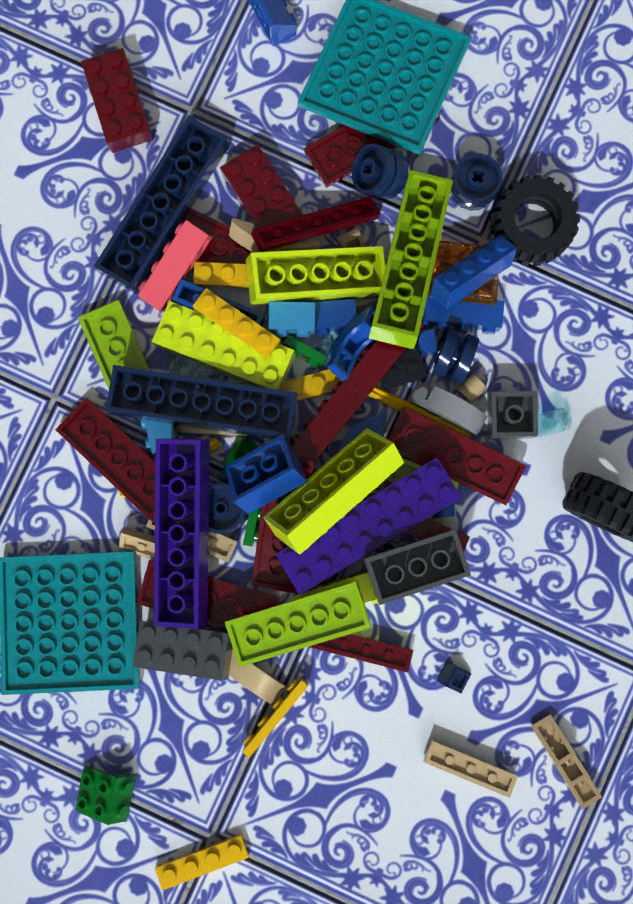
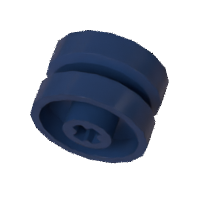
(380, 171)
(476, 181)
(453, 355)
(232, 517)

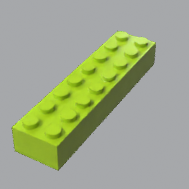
(411, 260)

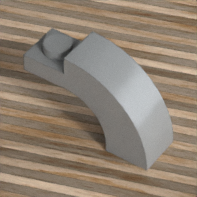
(449, 407)

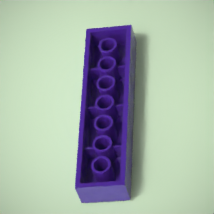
(371, 525)
(181, 532)

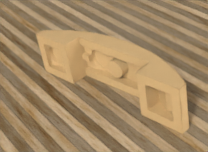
(241, 233)
(257, 681)

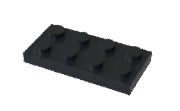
(406, 369)

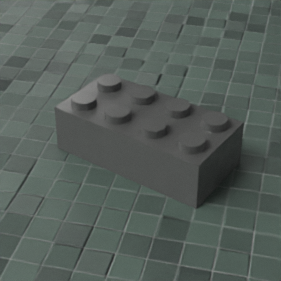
(417, 566)
(183, 651)

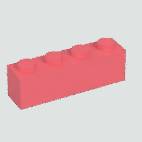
(174, 265)

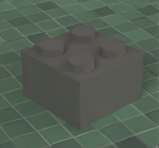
(512, 415)

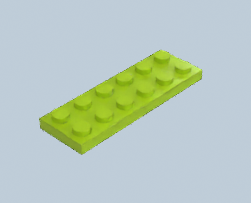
(298, 624)

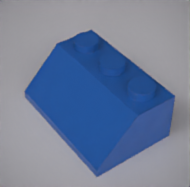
(275, 19)
(265, 474)

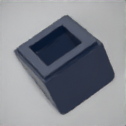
(453, 677)

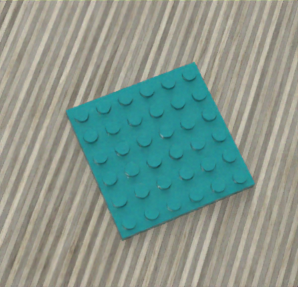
(385, 73)
(68, 623)

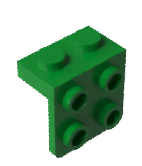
(105, 795)

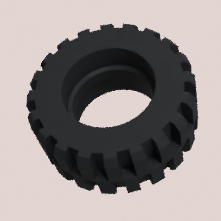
(550, 197)
(601, 504)

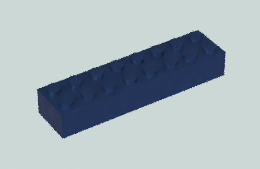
(162, 204)
(201, 403)

